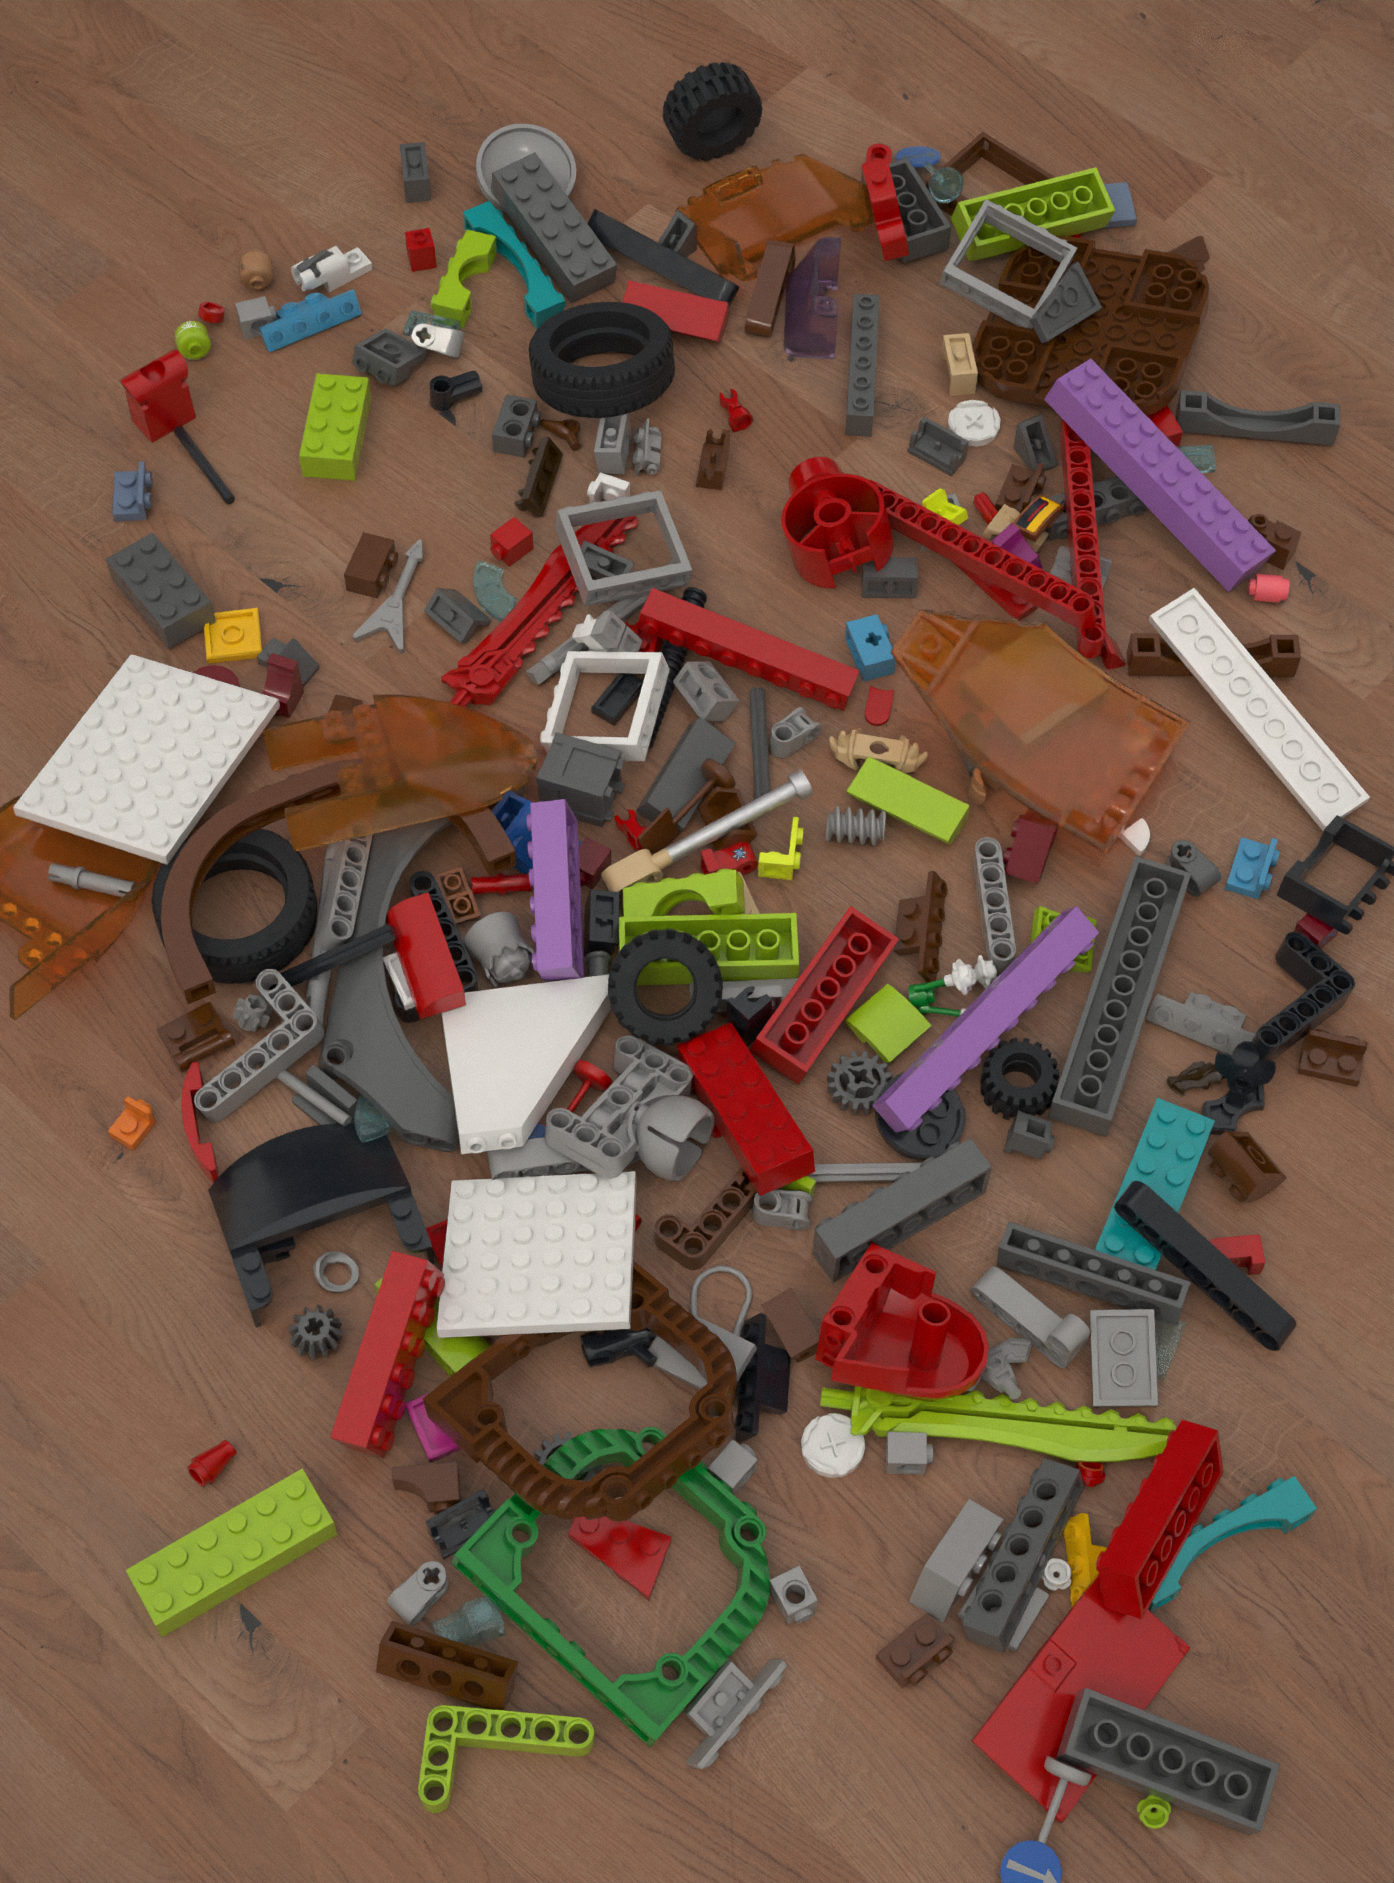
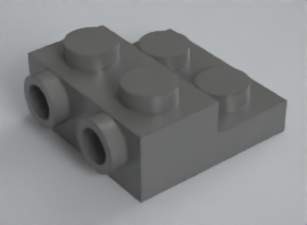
(387, 356)

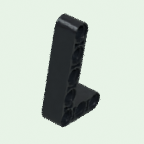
(464, 966)
(1327, 992)

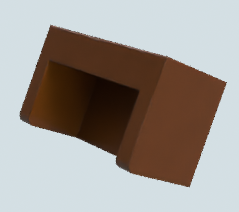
(717, 805)

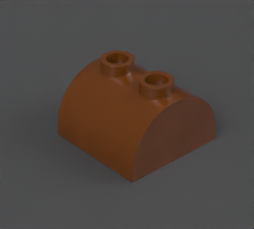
(1244, 1165)

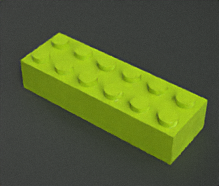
(1059, 204)
(741, 943)
(232, 1552)

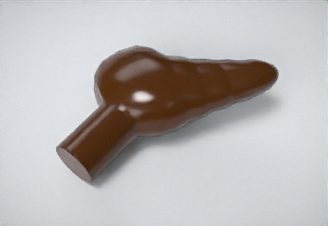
(565, 429)

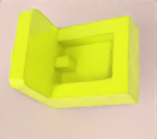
(938, 503)

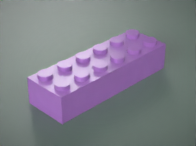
(556, 891)

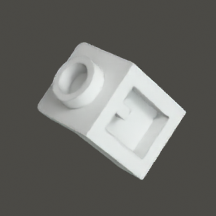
(607, 488)

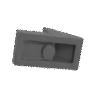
(604, 563)
(293, 651)

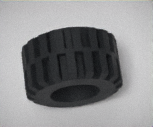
(1019, 1058)

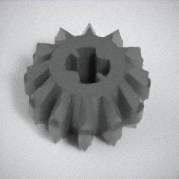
(328, 1332)

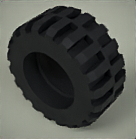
(712, 111)
(673, 1027)

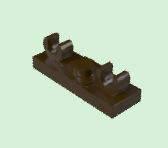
(540, 477)

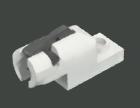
(330, 269)

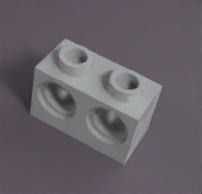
(706, 691)

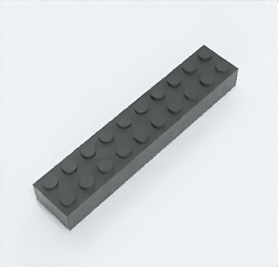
(1119, 996)

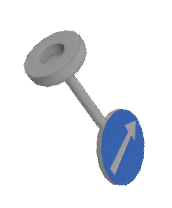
(1034, 1860)

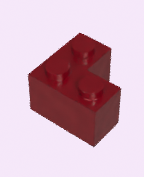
(1031, 846)

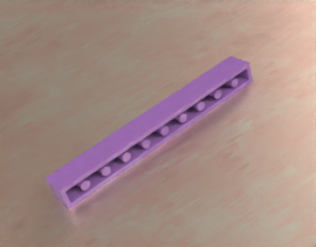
(986, 1020)

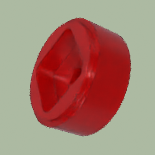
(211, 312)

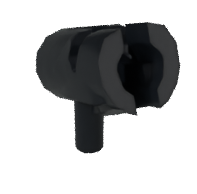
(617, 1344)

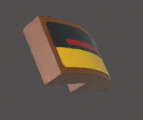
(1037, 516)

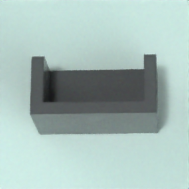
(415, 172)

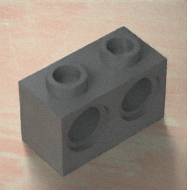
(515, 426)

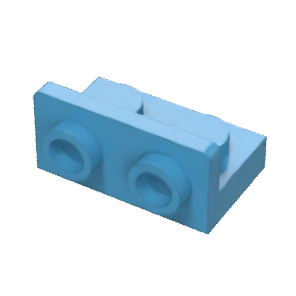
(1251, 867)

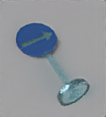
(945, 183)

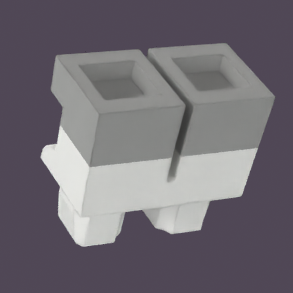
(606, 634)

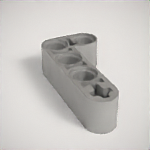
(1028, 1317)

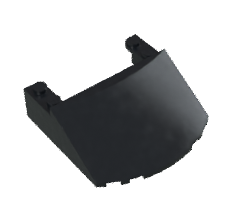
(304, 1184)

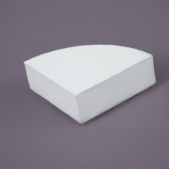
(1137, 837)

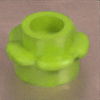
(1156, 1818)

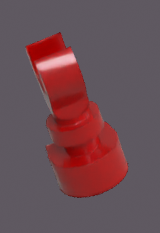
(740, 417)

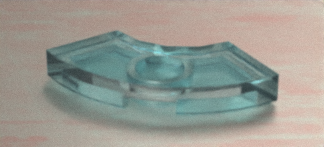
(490, 592)
(369, 1121)

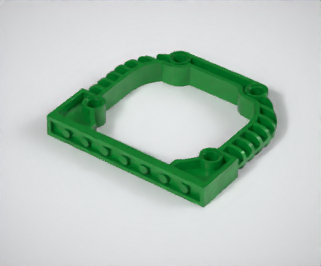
(647, 1700)

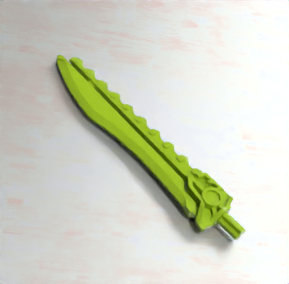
(1026, 1425)

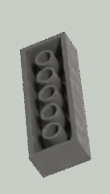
(553, 227)
(902, 1208)
(1168, 1761)

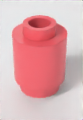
(1268, 588)

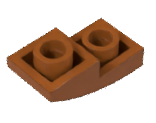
(457, 895)

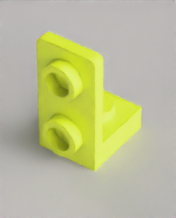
(780, 865)

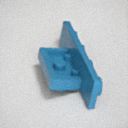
(309, 317)

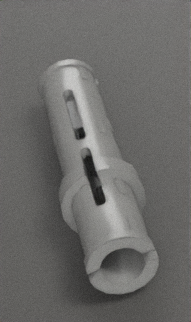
(81, 878)

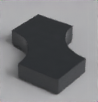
(1231, 1108)

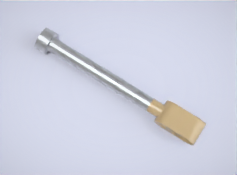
(647, 868)

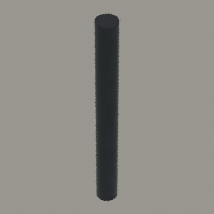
(204, 465)

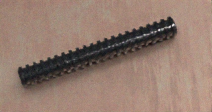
(675, 658)

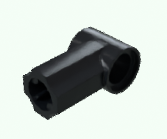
(447, 390)

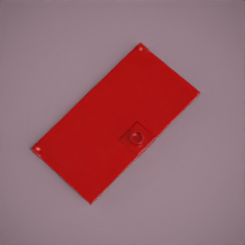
(1088, 1650)

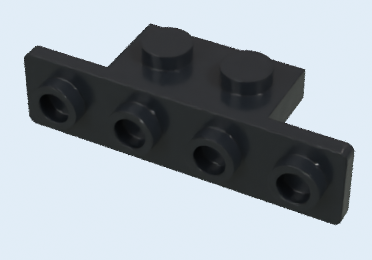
(763, 1382)

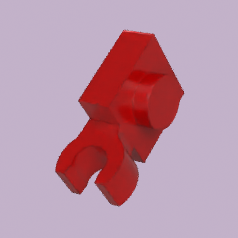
(630, 829)

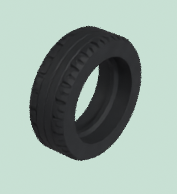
(609, 388)
(280, 941)

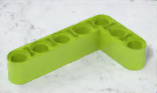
(491, 1738)

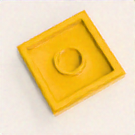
(233, 636)

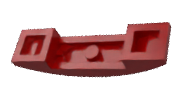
(203, 1153)

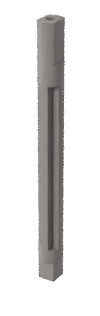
(552, 662)
(318, 985)

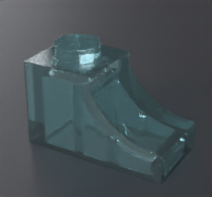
(472, 1623)

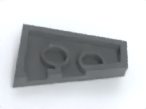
(1065, 305)

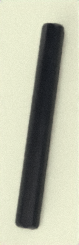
(339, 955)

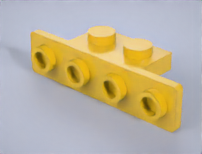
(1080, 1554)

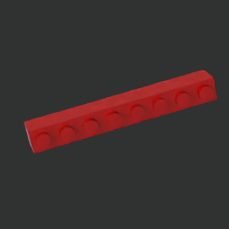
(747, 649)

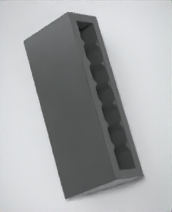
(682, 773)

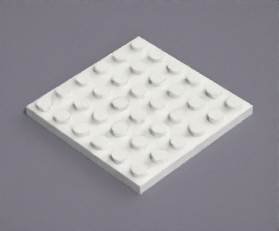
(538, 1255)

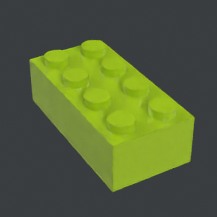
(335, 427)

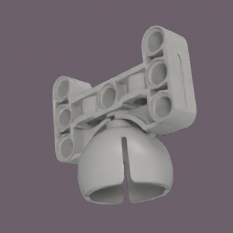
(640, 1112)

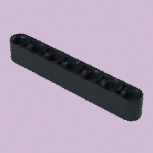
(661, 259)
(1205, 1265)

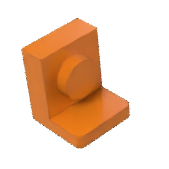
(132, 1123)

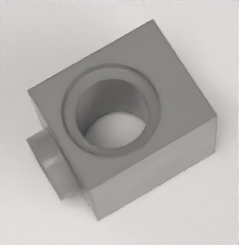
(253, 315)
(907, 1453)
(734, 1465)
(789, 1582)

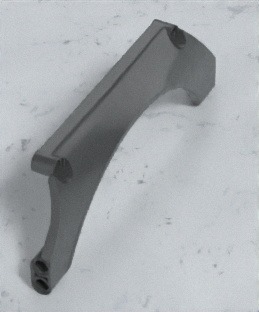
(363, 1019)

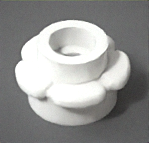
(1060, 1567)

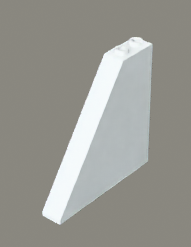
(514, 1054)

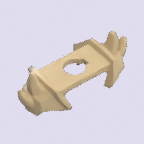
(857, 745)

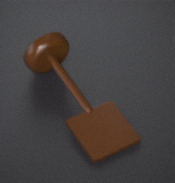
(663, 828)

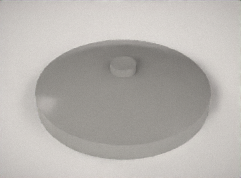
(517, 142)

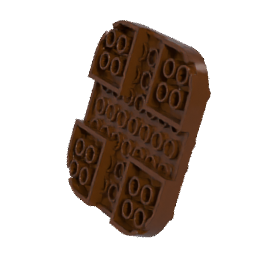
(1137, 338)

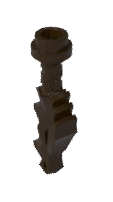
(1195, 1076)

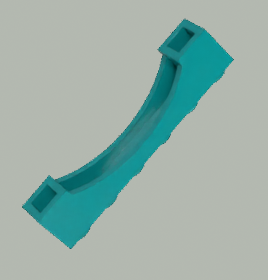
(542, 298)
(1281, 1507)

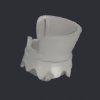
(499, 947)

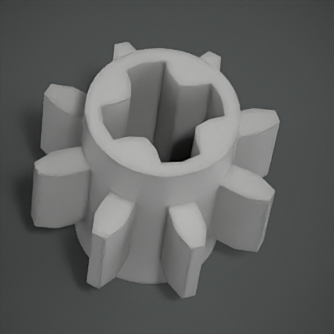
(252, 1013)

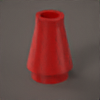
(209, 1464)

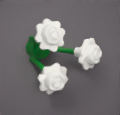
(962, 977)

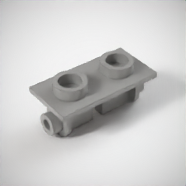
(647, 439)

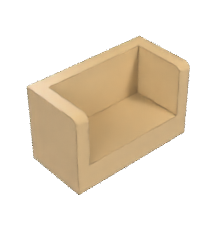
(961, 363)

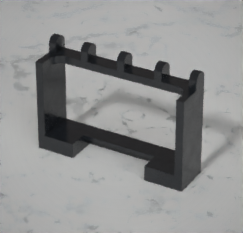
(1321, 905)

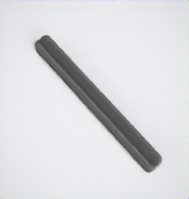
(759, 742)

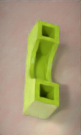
(473, 256)
(718, 890)

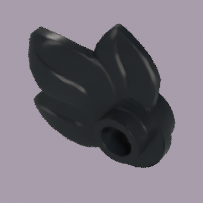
(1244, 1064)

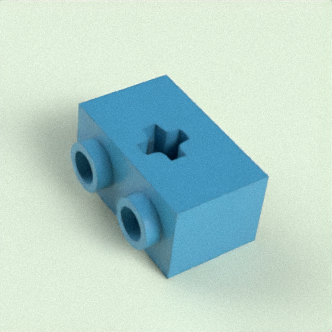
(870, 647)

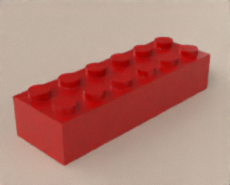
(824, 995)
(747, 1109)
(388, 1355)
(1160, 1519)

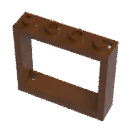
(998, 155)

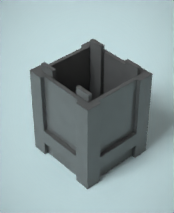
(583, 776)

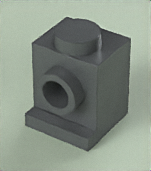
(1029, 1135)

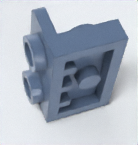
(131, 494)

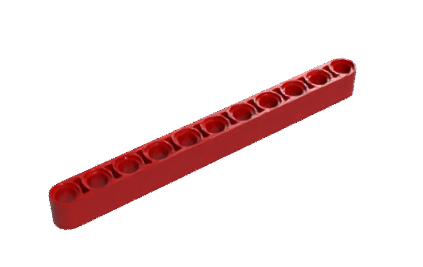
(1082, 534)
(989, 560)

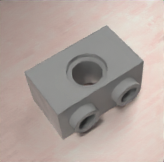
(613, 444)

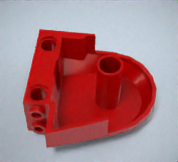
(899, 1334)

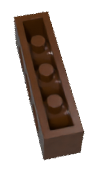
(446, 1666)

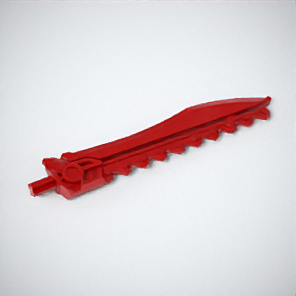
(492, 664)

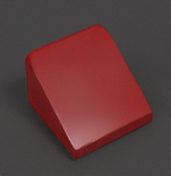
(1111, 654)

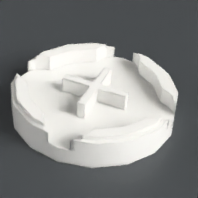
(974, 422)
(830, 1446)

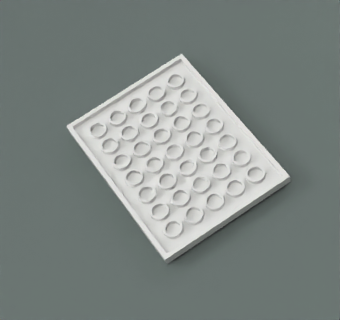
(147, 758)

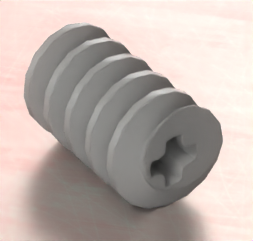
(855, 826)

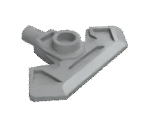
(998, 1368)

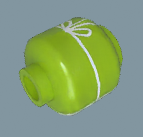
(191, 338)

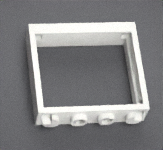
(648, 663)

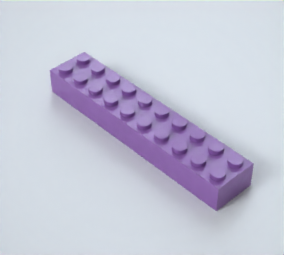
(1159, 474)

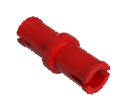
(500, 884)

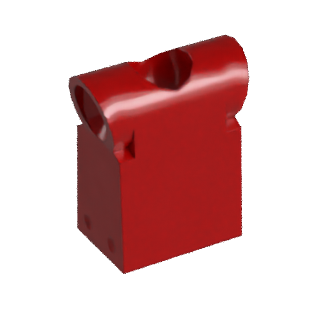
(159, 396)

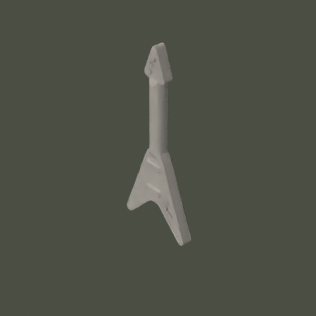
(390, 614)

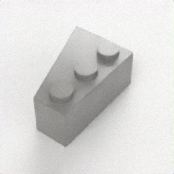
(956, 1559)

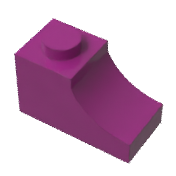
(1013, 542)

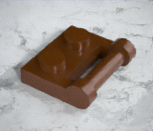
(191, 1030)

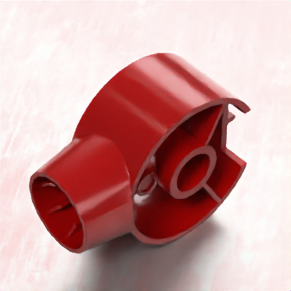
(847, 517)

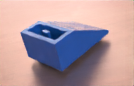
(512, 816)

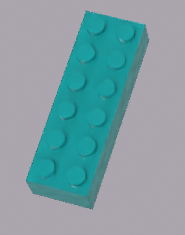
(1166, 1164)

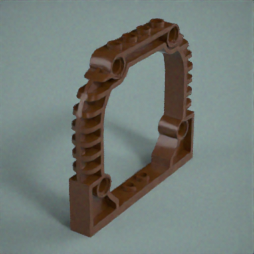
(465, 1408)

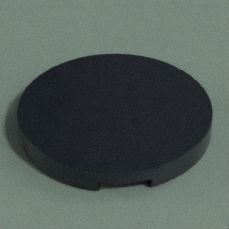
(934, 1135)

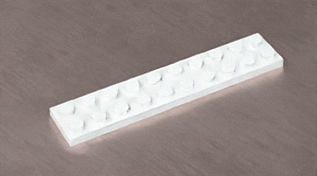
(1258, 709)

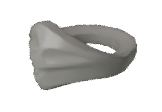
(332, 1258)

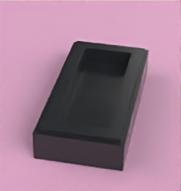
(617, 698)

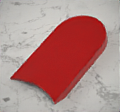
(878, 706)

